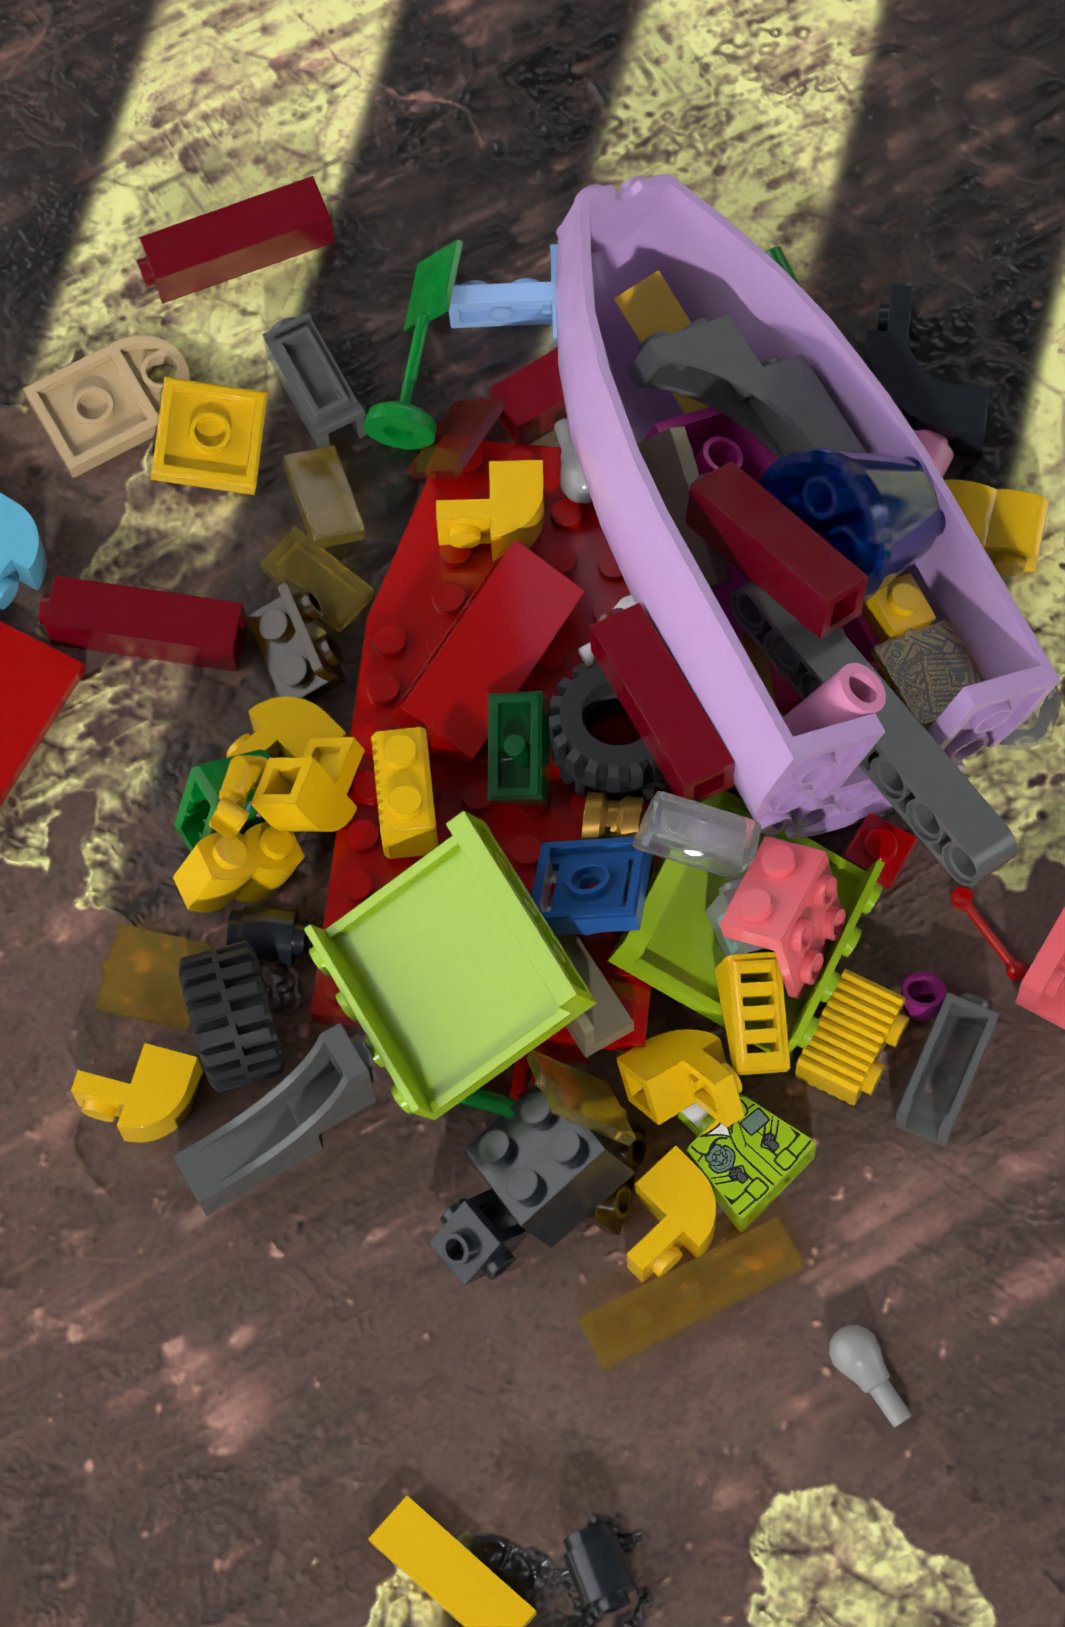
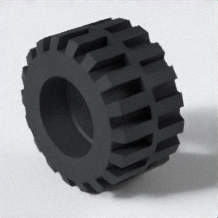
(587, 761)
(231, 1016)

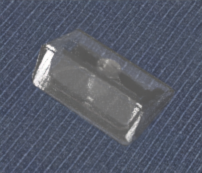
(698, 835)

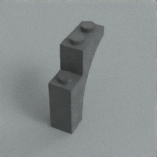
(772, 400)
(282, 1125)

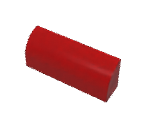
(487, 651)

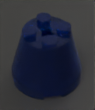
(863, 504)

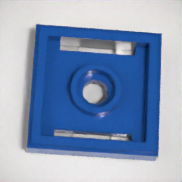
(598, 862)

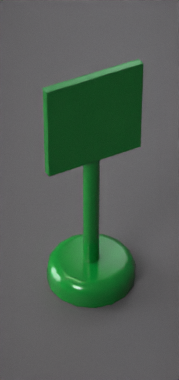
(400, 422)

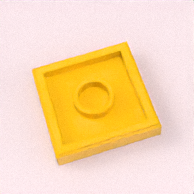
(209, 435)

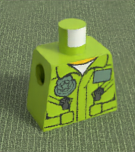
(748, 1159)

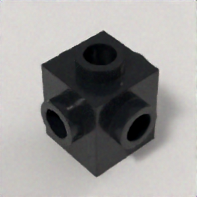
(478, 1237)

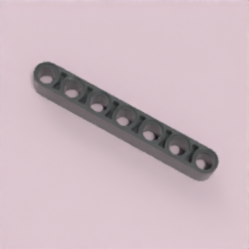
(904, 762)

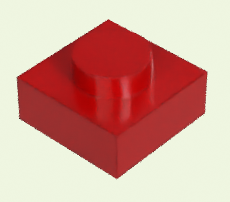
(884, 842)

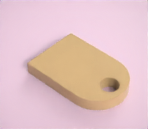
(104, 400)

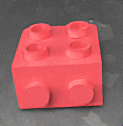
(788, 907)

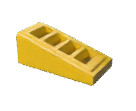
(770, 990)

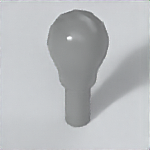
(571, 474)
(860, 1359)

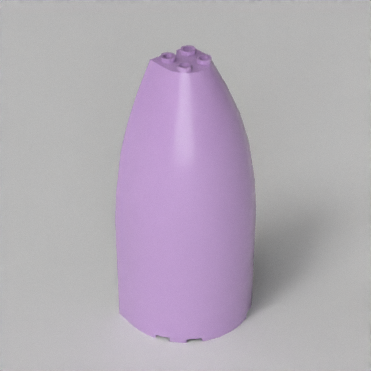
(716, 271)

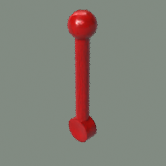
(962, 900)

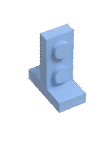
(506, 304)

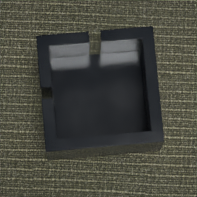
(547, 1167)

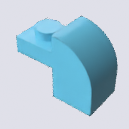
(21, 551)

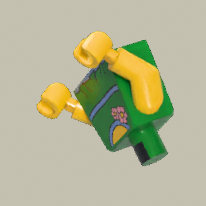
(220, 797)

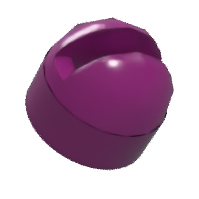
(920, 991)

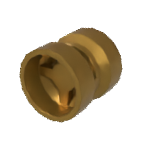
(611, 818)

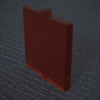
(457, 438)

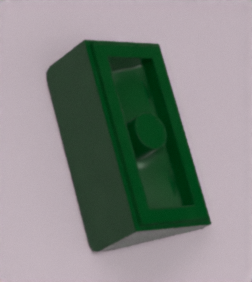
(519, 748)

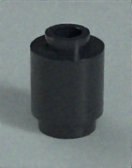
(271, 932)
(598, 1569)

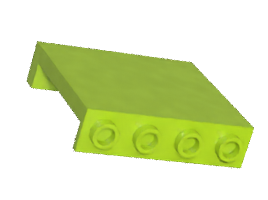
(680, 951)
(450, 971)

